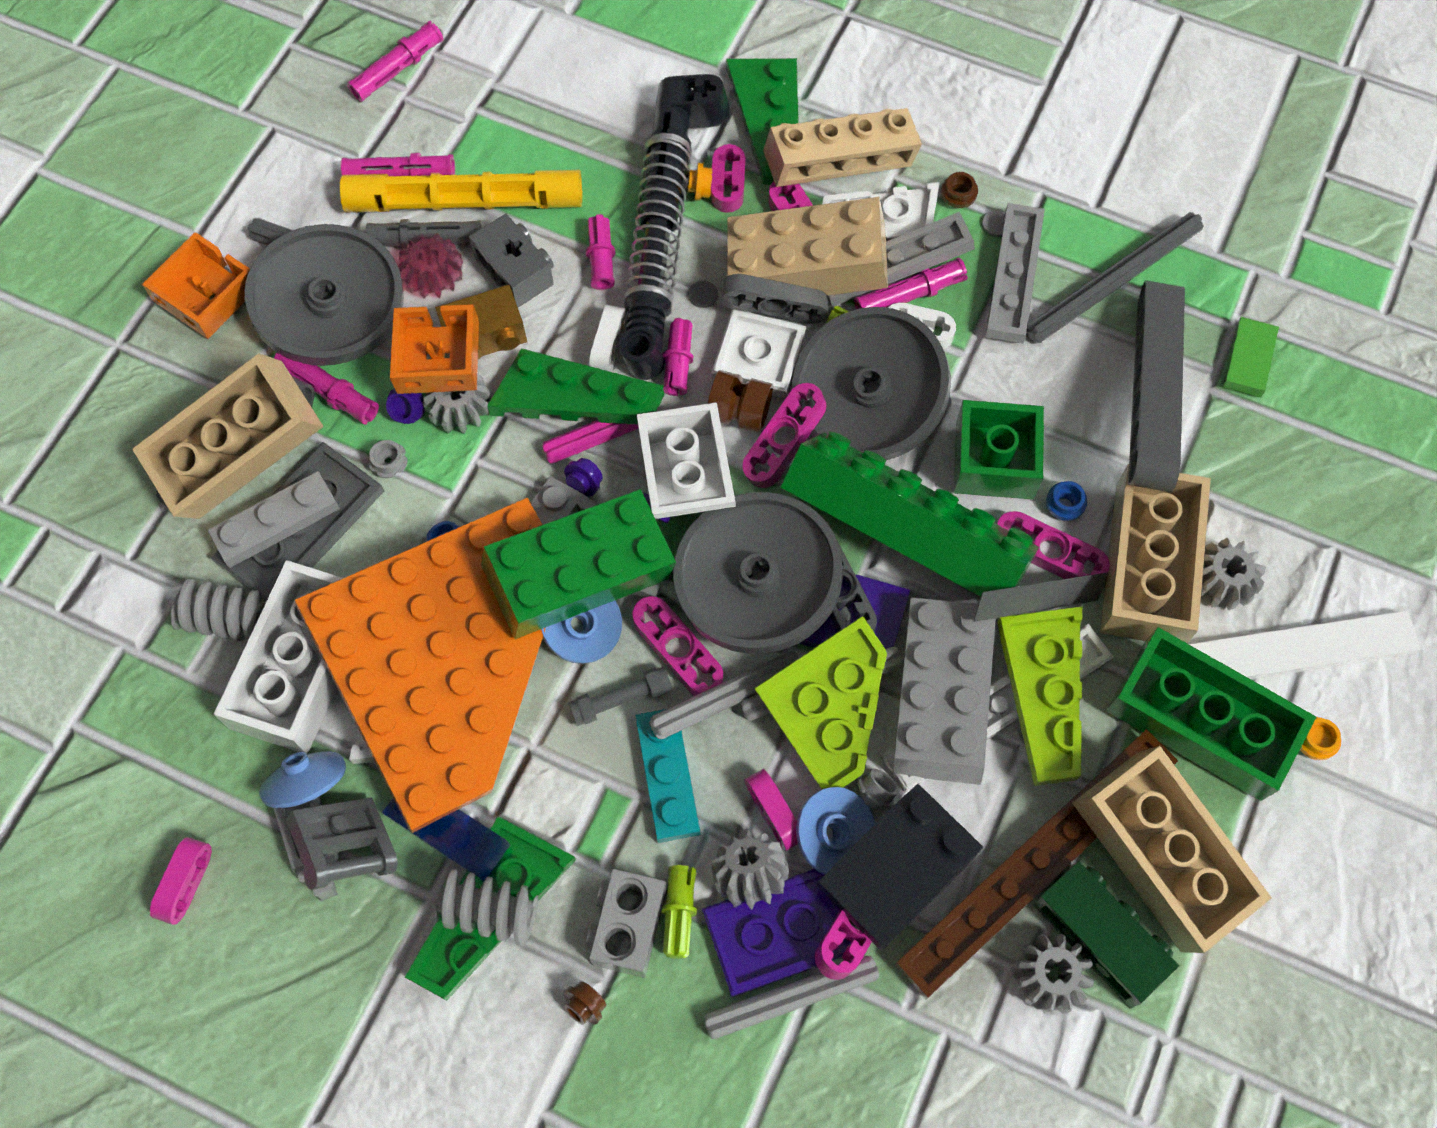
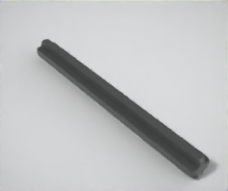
(1114, 277)

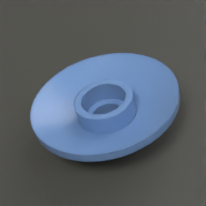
(599, 635)
(302, 778)
(843, 813)

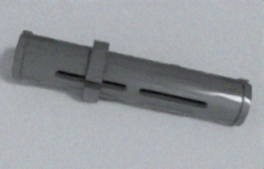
(399, 233)

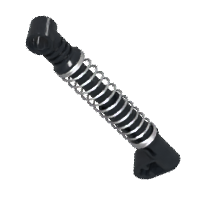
(668, 151)

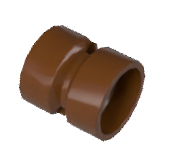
(741, 401)

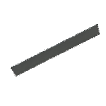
(1040, 596)

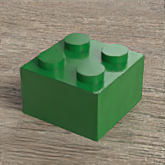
(999, 449)

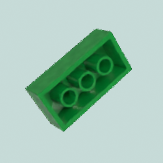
(577, 563)
(1212, 714)

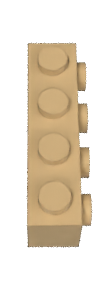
(841, 146)

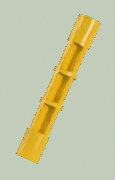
(439, 191)

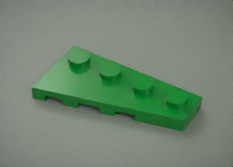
(766, 98)
(573, 390)
(453, 955)

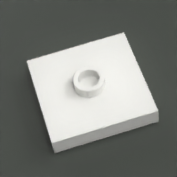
(760, 349)

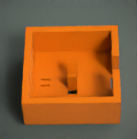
(199, 267)
(417, 337)

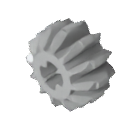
(450, 412)
(1244, 578)
(750, 870)
(1071, 972)

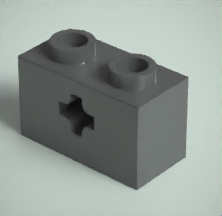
(512, 258)

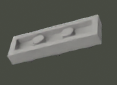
(273, 519)

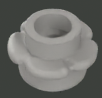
(383, 450)
(878, 789)

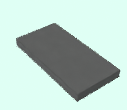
(354, 495)

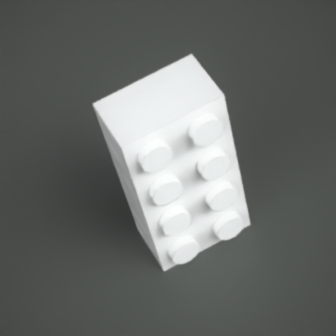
(281, 679)

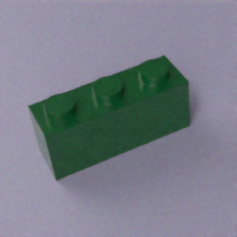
(1109, 934)

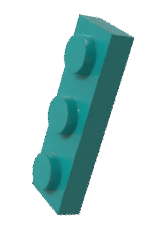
(668, 782)

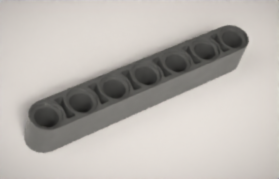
(1157, 388)

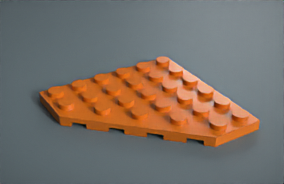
(429, 664)

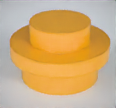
(700, 182)
(1322, 740)

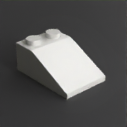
(685, 461)

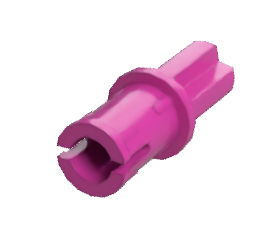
(600, 252)
(678, 357)

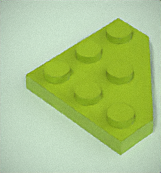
(830, 703)

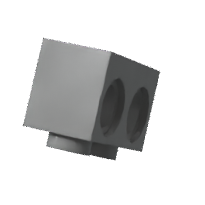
(637, 924)

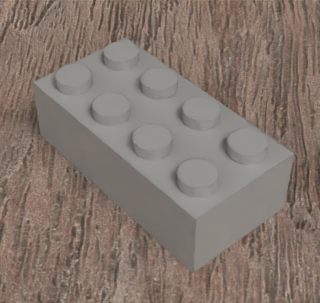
(945, 692)

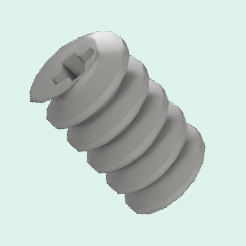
(216, 612)
(486, 908)

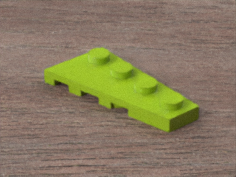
(1044, 675)

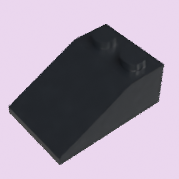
(899, 866)

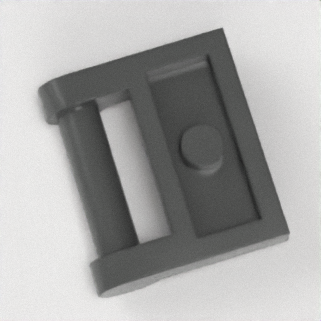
(337, 829)

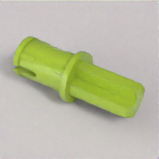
(679, 911)

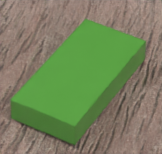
(1250, 357)

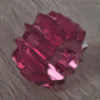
(430, 265)

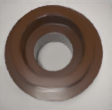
(963, 183)
(584, 1003)

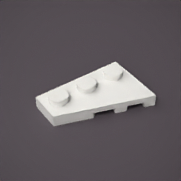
(901, 208)

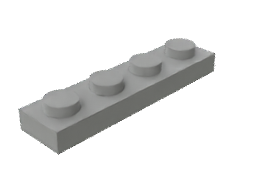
(921, 250)
(1015, 273)

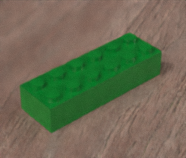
(908, 515)

